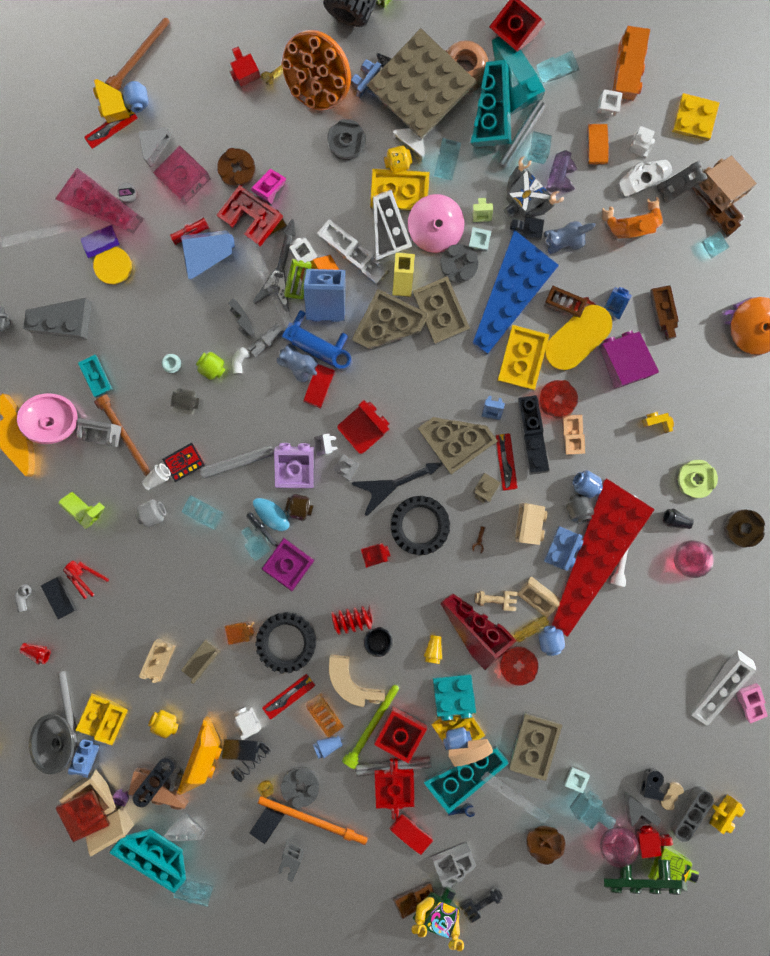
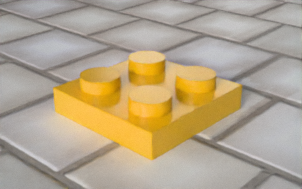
(695, 117)

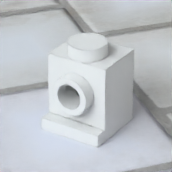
(609, 107)
(642, 142)
(302, 245)
(247, 722)

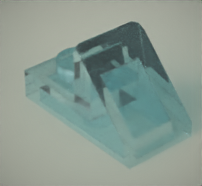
(539, 147)
(447, 159)

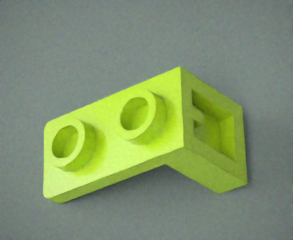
(80, 511)

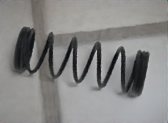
(237, 776)

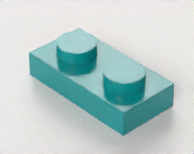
(95, 376)

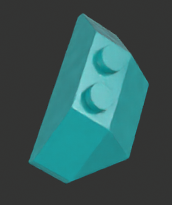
(153, 857)

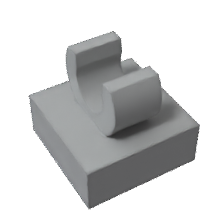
(323, 444)
(346, 467)

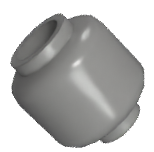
(150, 513)

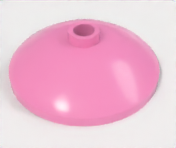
(423, 218)
(44, 411)

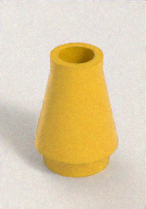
(434, 650)

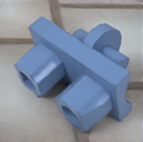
(371, 71)
(83, 758)

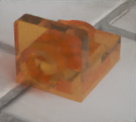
(239, 632)

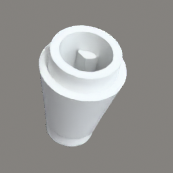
(157, 475)

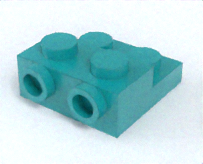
(454, 697)

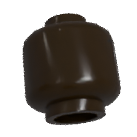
(298, 507)

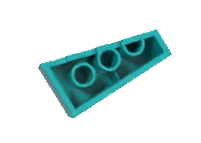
(493, 117)
(460, 782)

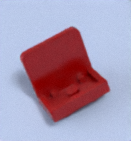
(363, 427)

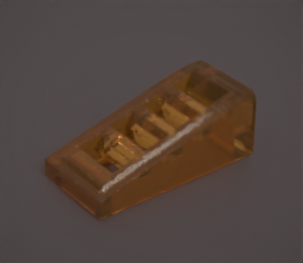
(316, 701)

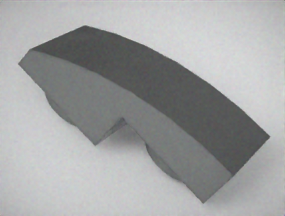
(244, 322)

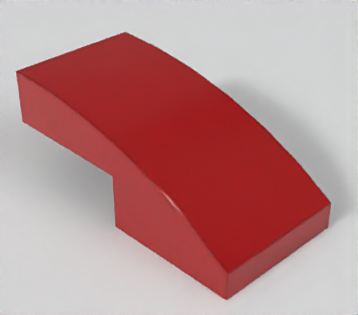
(319, 386)
(411, 834)

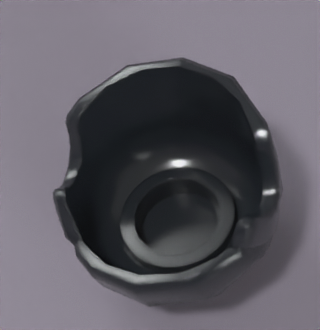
(378, 642)

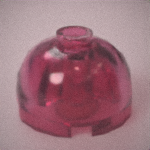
(694, 559)
(619, 847)

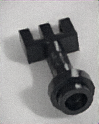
(495, 895)

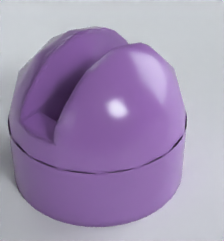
(120, 798)

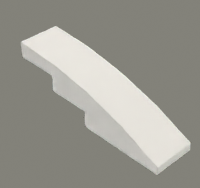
(353, 252)

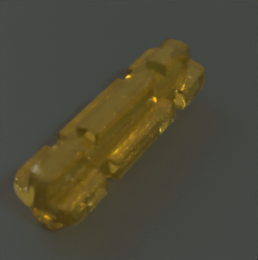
(531, 629)

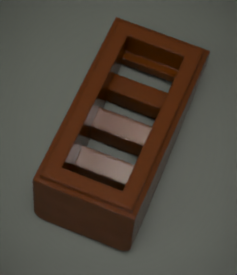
(562, 293)

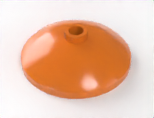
(748, 326)

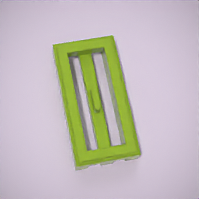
(300, 264)

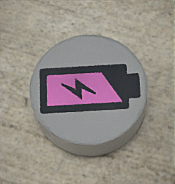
(127, 193)

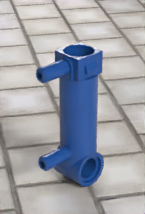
(316, 346)

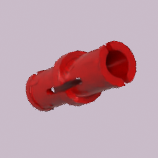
(200, 226)

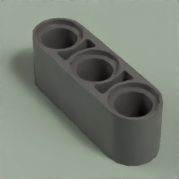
(692, 823)

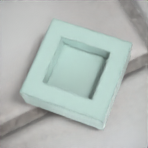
(479, 239)
(576, 780)

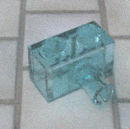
(590, 811)

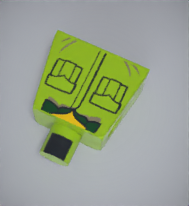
(679, 866)

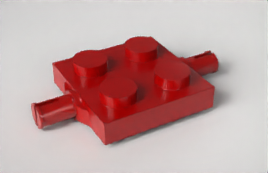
(394, 788)

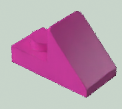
(268, 185)

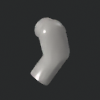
(21, 596)

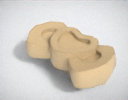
(671, 795)

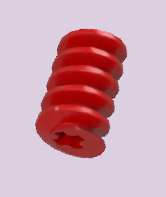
(352, 620)

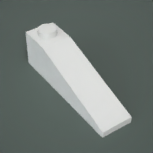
(724, 687)

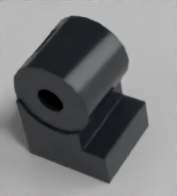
(651, 784)

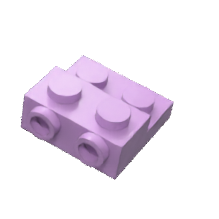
(294, 466)

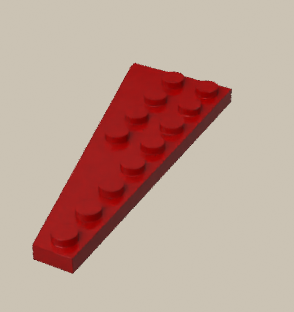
(609, 534)

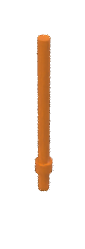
(347, 834)

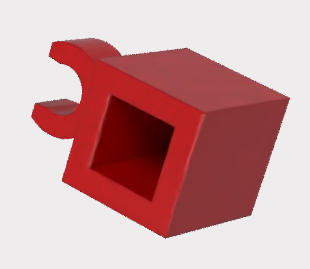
(243, 68)
(650, 841)

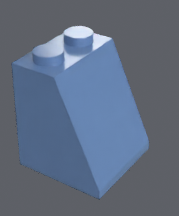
(205, 250)
(324, 295)

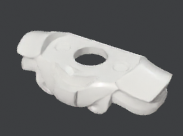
(632, 181)

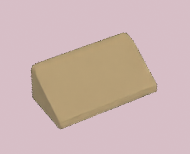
(539, 597)

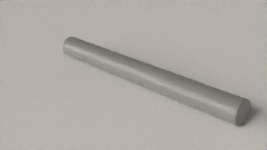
(66, 702)

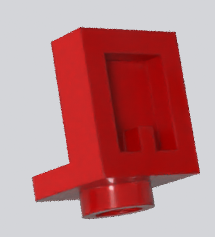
(375, 554)

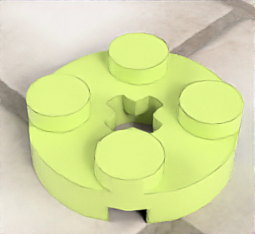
(704, 470)

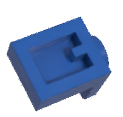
(617, 302)

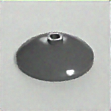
(51, 744)

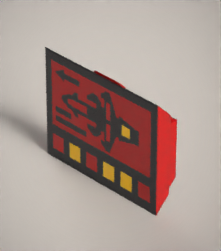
(183, 462)

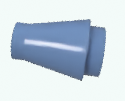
(327, 746)

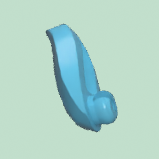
(271, 514)

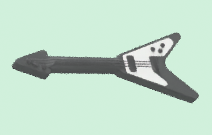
(278, 274)

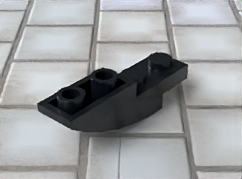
(532, 435)

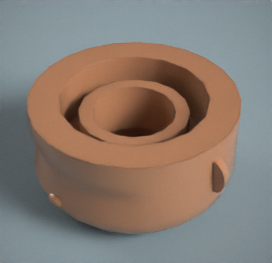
(473, 53)

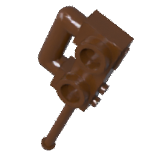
(723, 221)

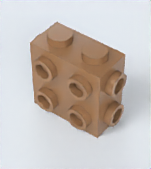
(727, 182)

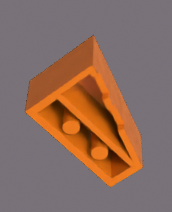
(630, 62)

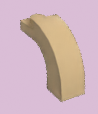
(346, 687)

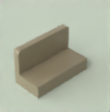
(200, 661)

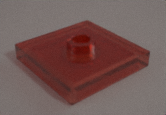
(82, 815)

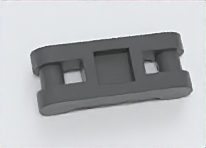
(682, 182)

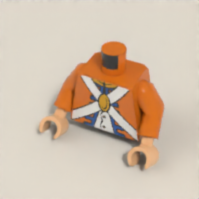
(637, 224)

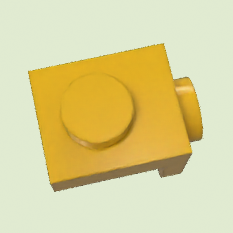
(654, 418)

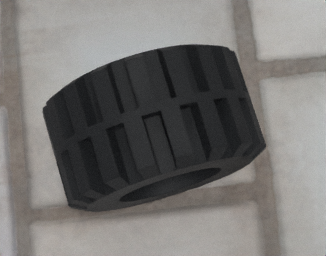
(350, 12)

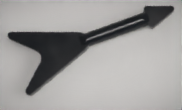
(383, 488)

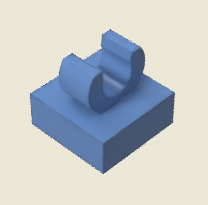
(493, 409)

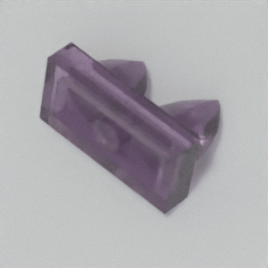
(557, 178)

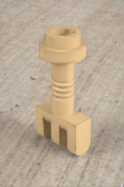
(480, 598)

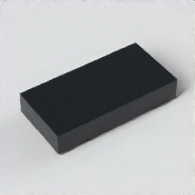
(58, 597)

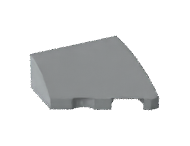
(453, 864)

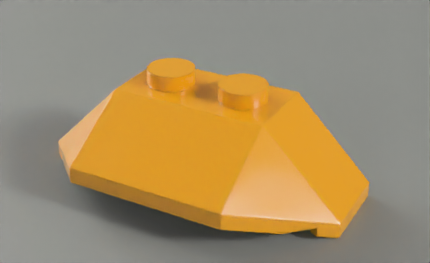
(202, 758)

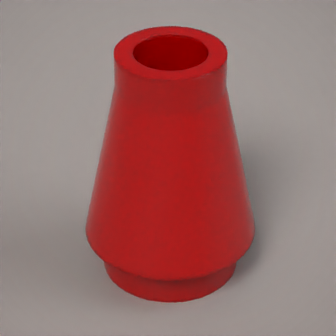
(36, 653)

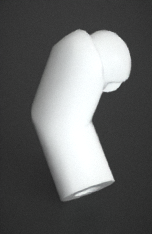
(237, 358)

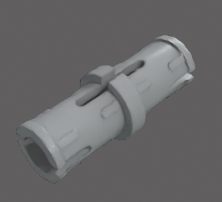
(266, 339)

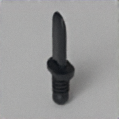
(260, 526)

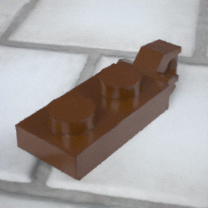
(665, 310)

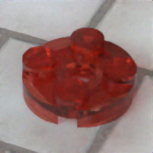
(564, 390)
(511, 657)

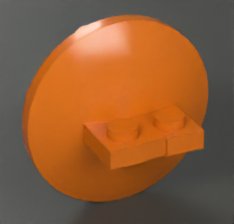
(316, 69)

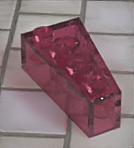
(92, 198)

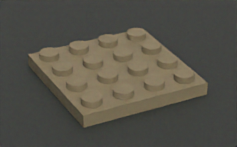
(421, 83)

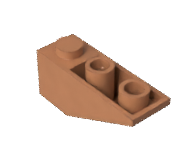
(163, 796)

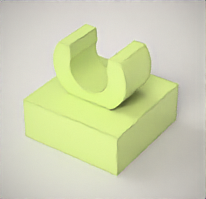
(482, 211)

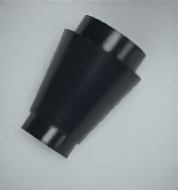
(676, 519)

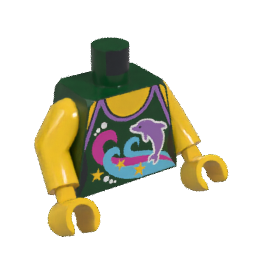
(440, 917)

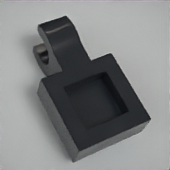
(530, 228)

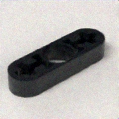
(141, 789)

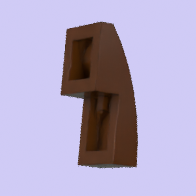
(407, 902)

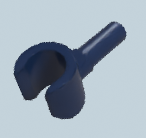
(463, 810)

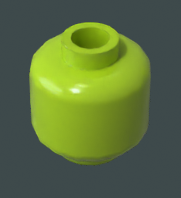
(210, 365)

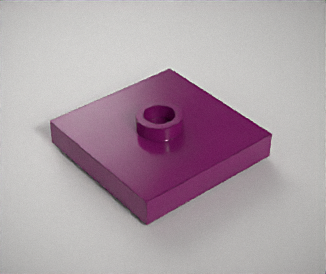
(287, 564)

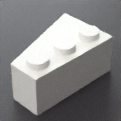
(388, 226)

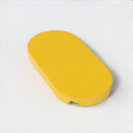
(578, 337)

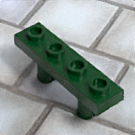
(663, 883)

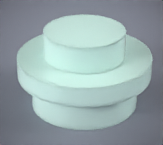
(171, 363)

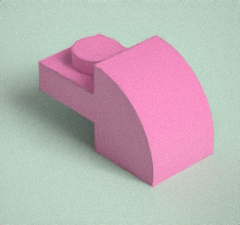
(752, 702)

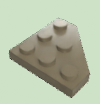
(388, 321)
(456, 441)

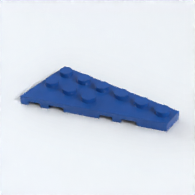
(517, 282)

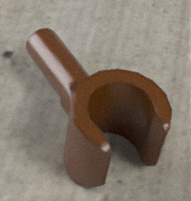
(479, 540)

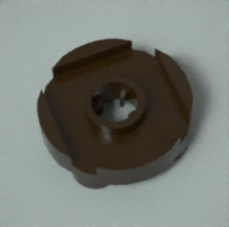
(745, 517)

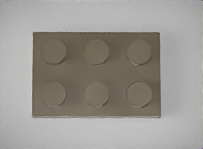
(444, 310)
(535, 746)

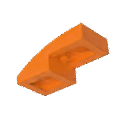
(597, 144)

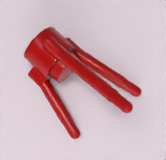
(74, 572)

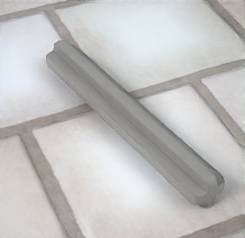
(522, 134)
(236, 462)
(415, 764)

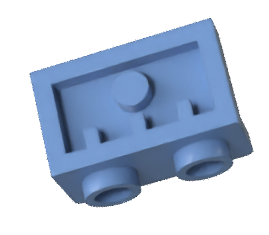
(563, 548)

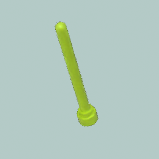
(351, 758)

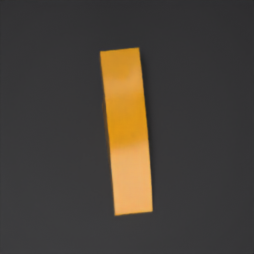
(12, 441)

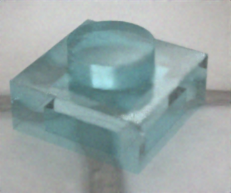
(715, 244)

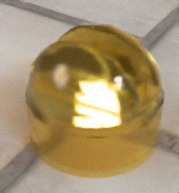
(262, 786)

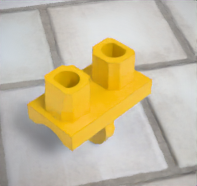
(725, 814)

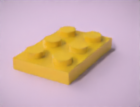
(406, 186)
(523, 357)

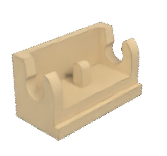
(157, 661)

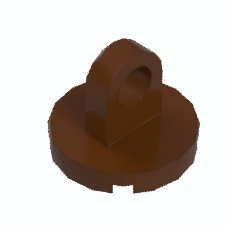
(545, 844)

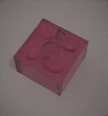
(182, 175)

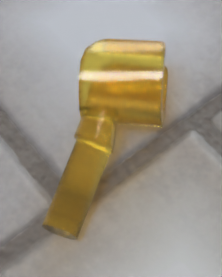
(272, 74)

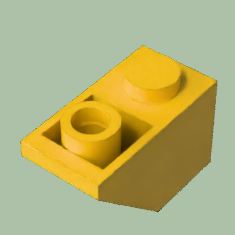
(111, 102)

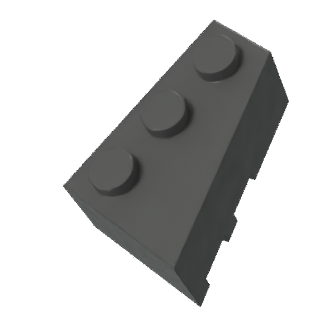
(60, 319)

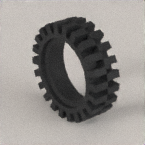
(420, 548)
(285, 665)

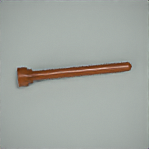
(116, 81)
(104, 404)

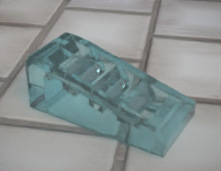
(217, 518)

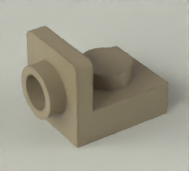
(486, 488)

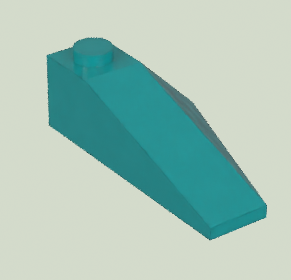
(524, 82)

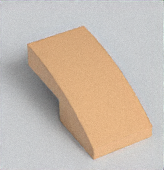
(573, 434)
(476, 751)

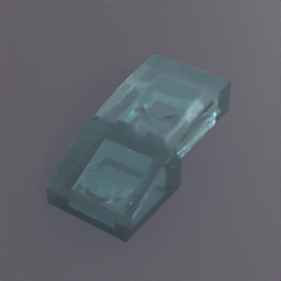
(557, 67)

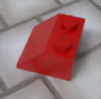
(517, 24)

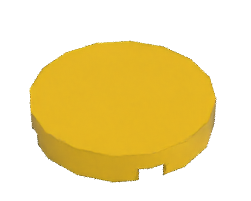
(112, 266)

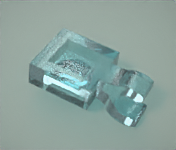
(256, 546)

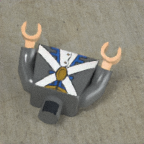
(527, 194)

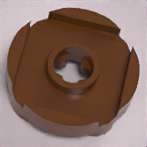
(233, 157)

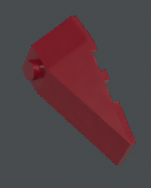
(481, 637)

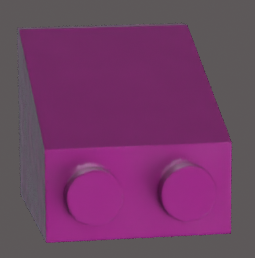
(627, 359)

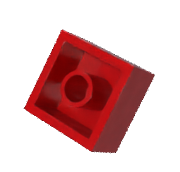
(400, 734)

